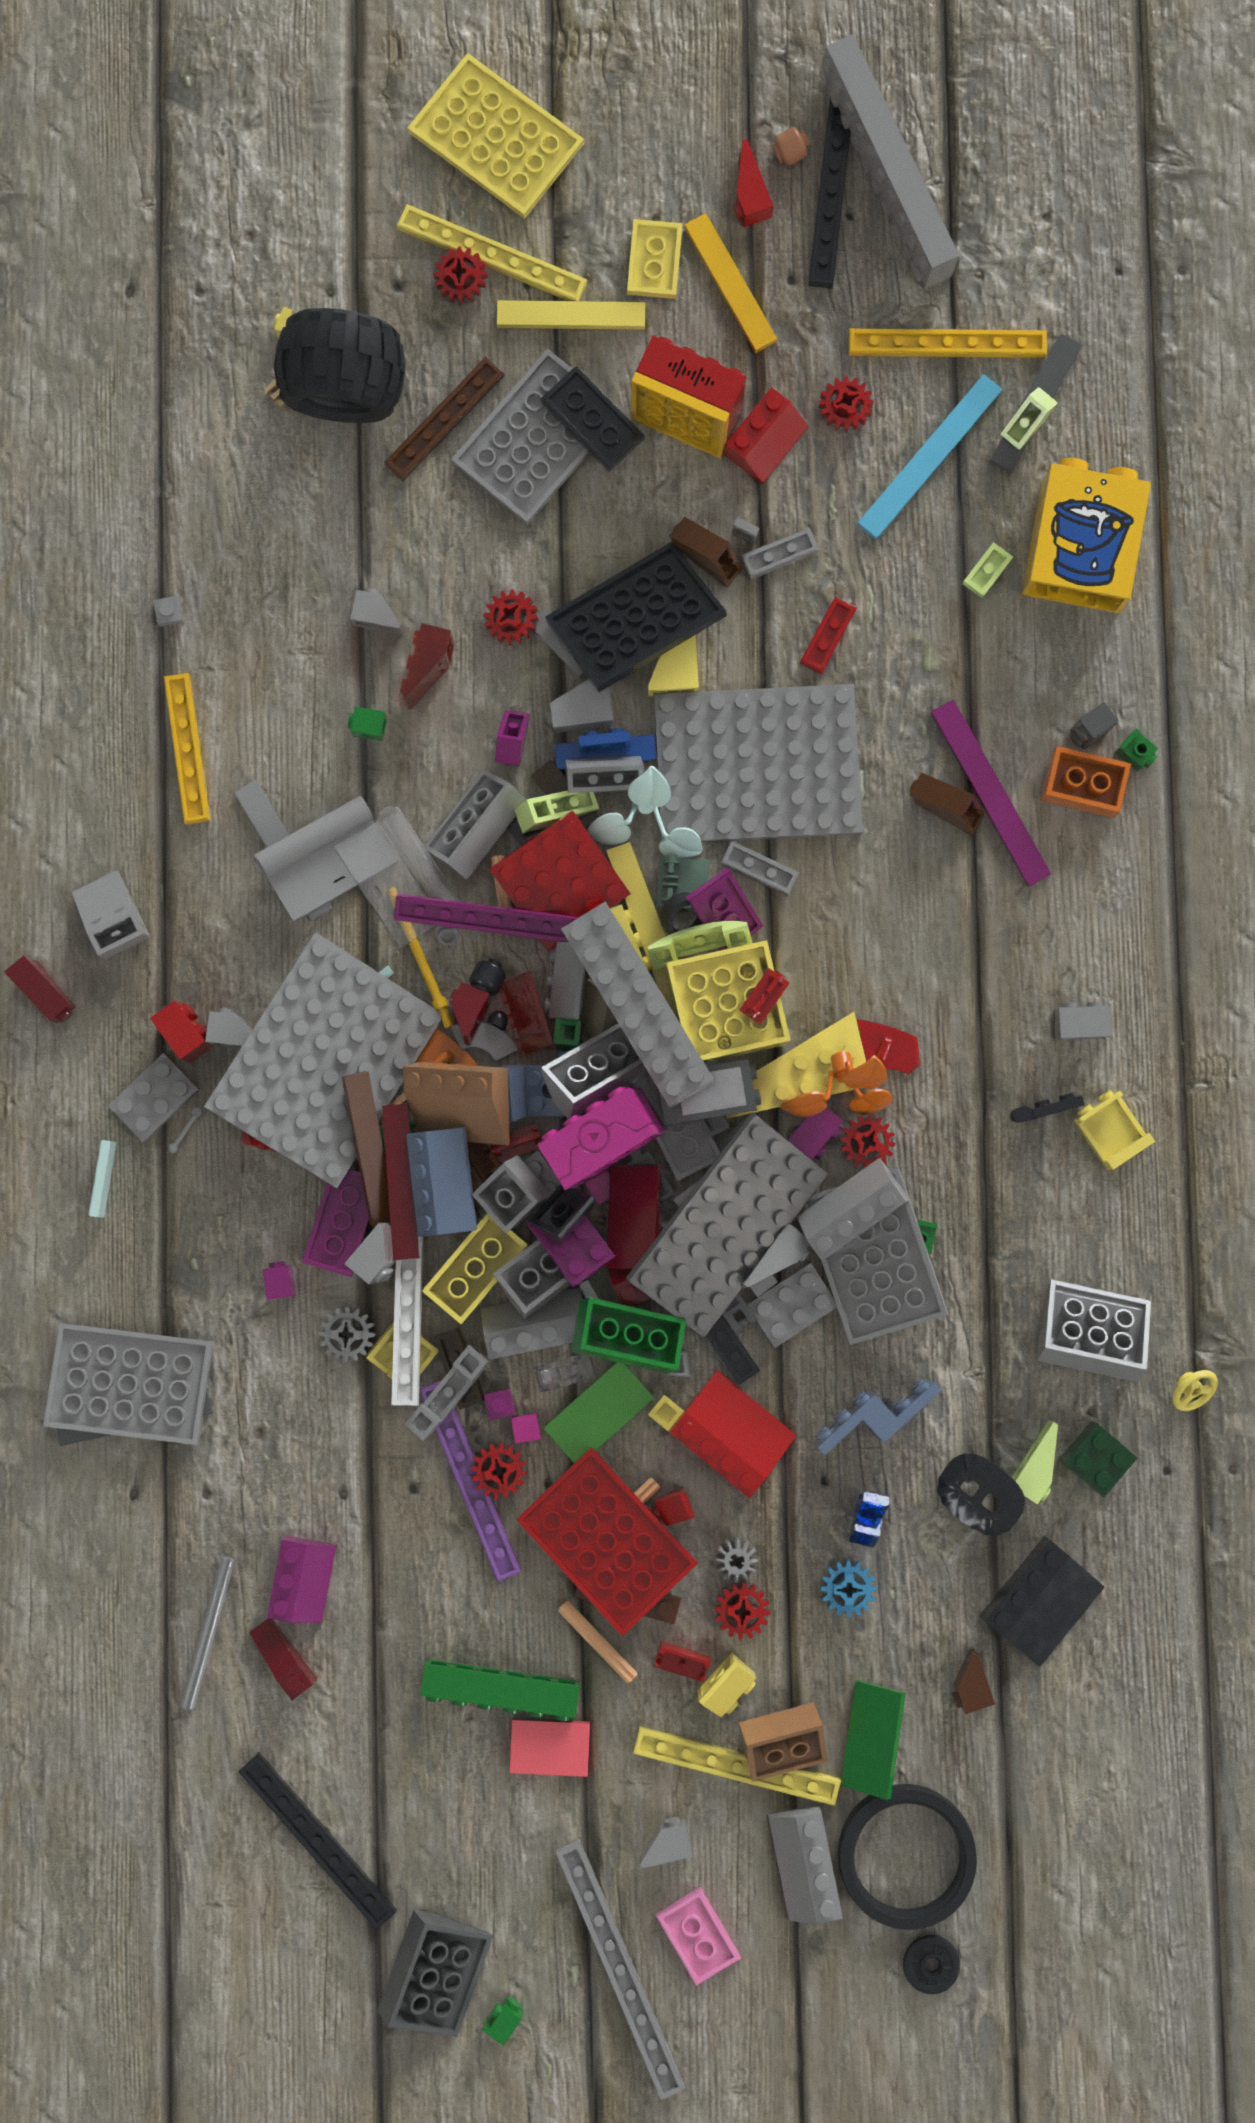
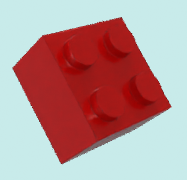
(182, 1031)

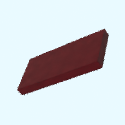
(632, 1213)

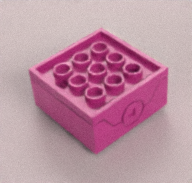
(601, 1136)

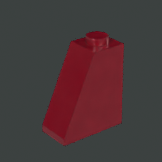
(40, 989)

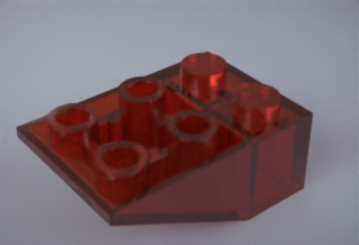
(428, 663)

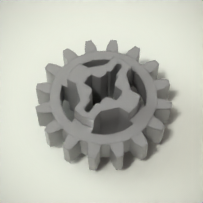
(358, 1334)

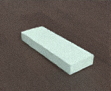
(102, 1178)

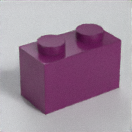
(815, 1132)

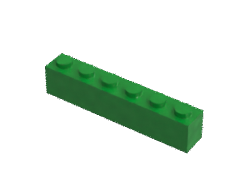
(500, 1689)

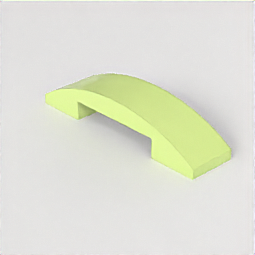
(699, 939)

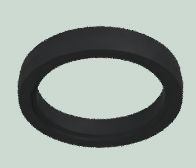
(941, 1907)

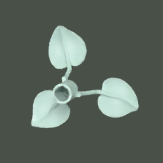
(647, 794)

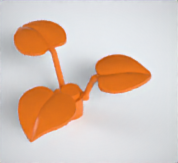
(867, 1075)

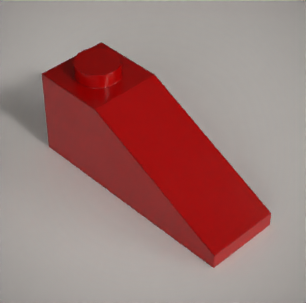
(752, 197)

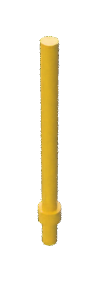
(439, 1002)

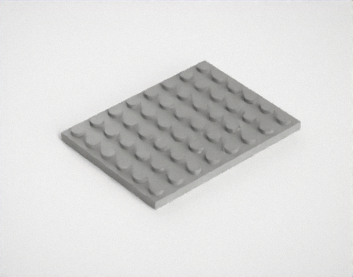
(760, 762)
(319, 1026)

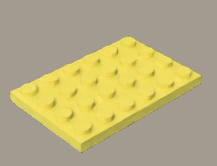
(495, 135)

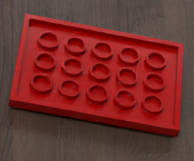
(607, 1541)

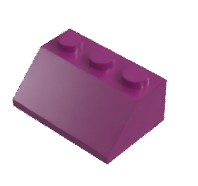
(301, 1580)

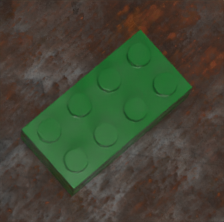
(628, 1335)

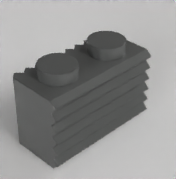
(1093, 726)

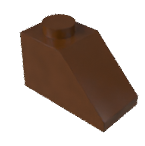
(972, 1685)

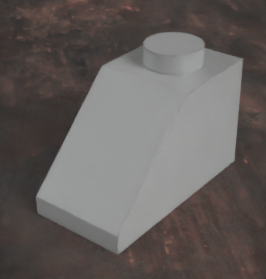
(373, 613)
(667, 1844)

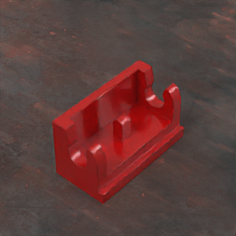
(682, 1661)

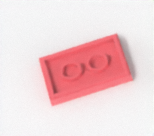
(549, 1747)

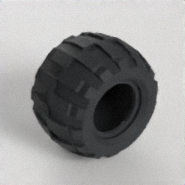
(339, 365)

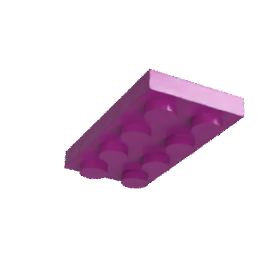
(338, 1225)

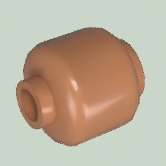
(791, 146)

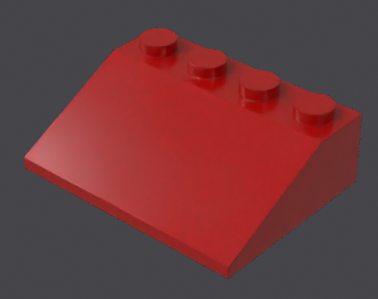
(732, 1434)

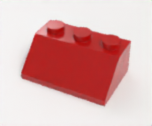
(765, 436)

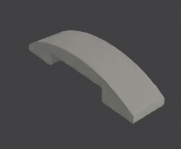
(447, 1393)

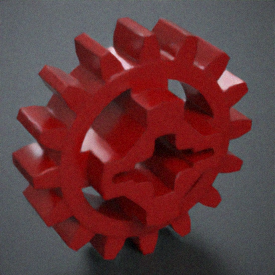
(450, 269)
(840, 413)
(501, 625)
(856, 1136)
(486, 1474)
(729, 1609)

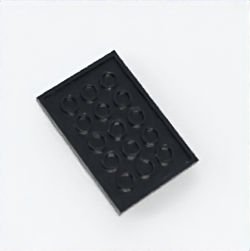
(635, 616)

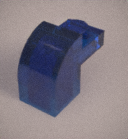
(868, 1518)

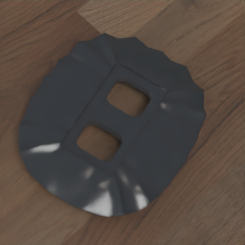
(990, 1481)

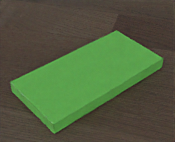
(599, 1412)

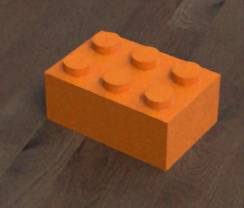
(1085, 782)

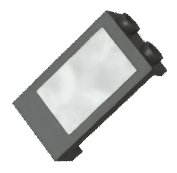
(728, 1095)

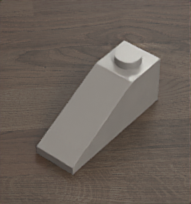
(785, 1251)

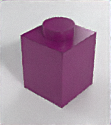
(279, 1280)
(500, 1403)

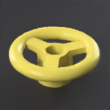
(1191, 1387)

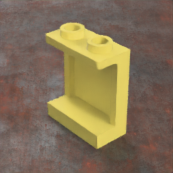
(1112, 1130)

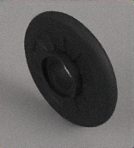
(931, 1981)

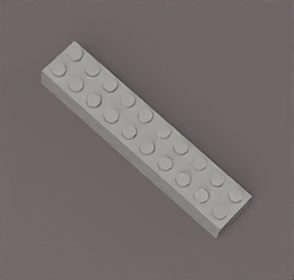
(888, 162)

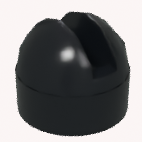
(498, 1019)

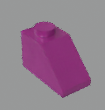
(511, 738)

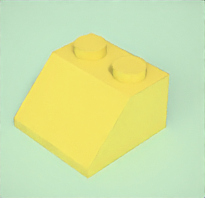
(726, 1685)

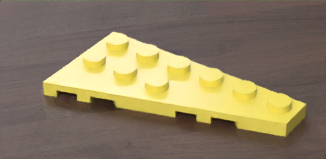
(807, 1066)

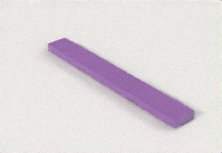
(481, 1508)

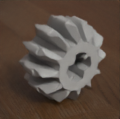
(732, 1568)

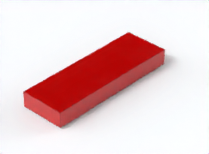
(828, 635)

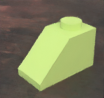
(1029, 418)

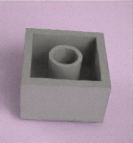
(511, 1194)

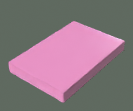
(698, 1936)

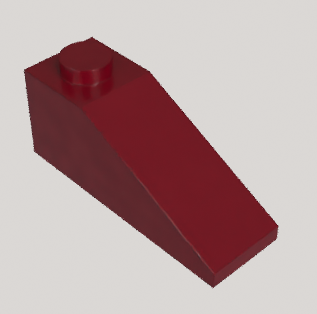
(282, 1659)

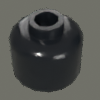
(488, 976)

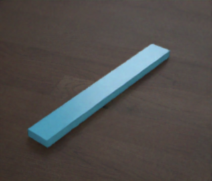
(929, 457)

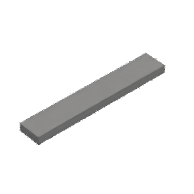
(268, 824)

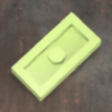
(987, 570)

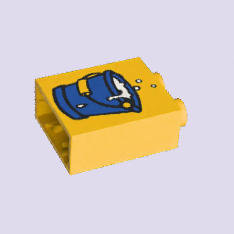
(1086, 536)

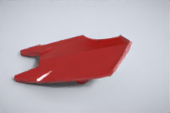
(890, 1045)

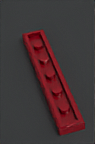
(400, 1192)

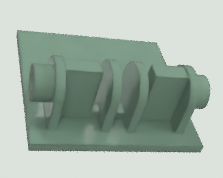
(679, 876)

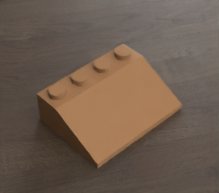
(459, 1097)

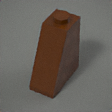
(706, 551)
(947, 802)

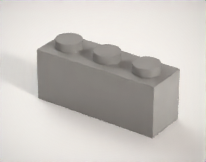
(602, 773)

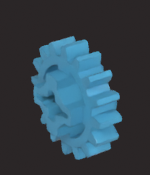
(835, 1587)

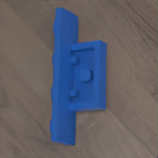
(607, 745)

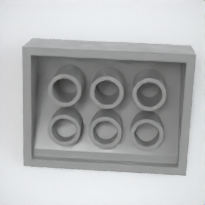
(1095, 1331)

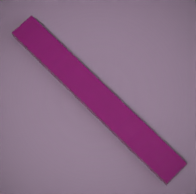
(990, 793)
(481, 917)

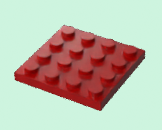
(560, 873)

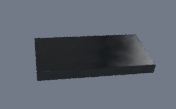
(592, 418)

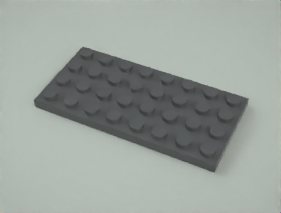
(727, 1225)

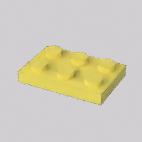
(654, 259)

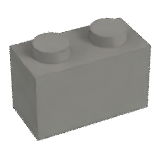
(1083, 1022)

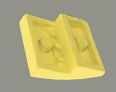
(382, 1352)

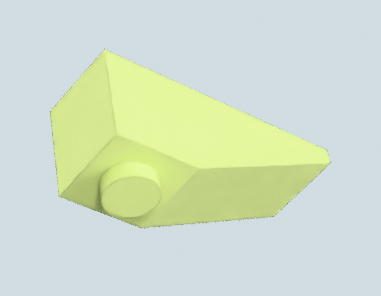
(547, 809)
(1036, 1468)

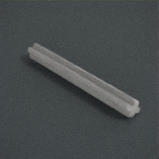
(207, 1633)

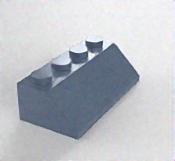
(441, 1182)

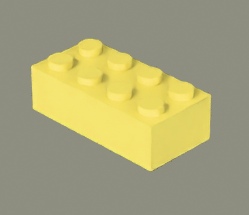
(469, 1271)

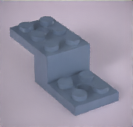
(528, 1092)
(876, 1415)

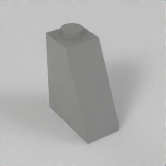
(580, 709)

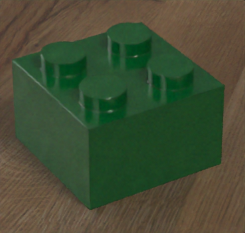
(1098, 1458)

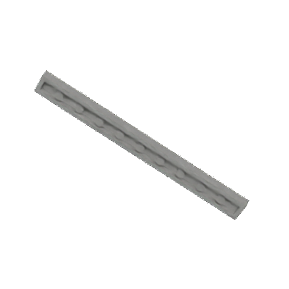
(620, 1969)

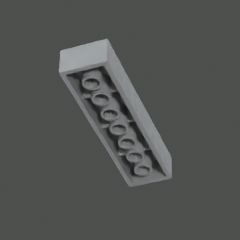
(638, 1005)

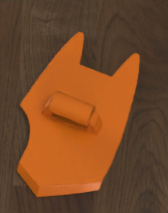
(444, 1050)

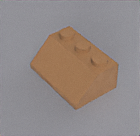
(783, 1741)

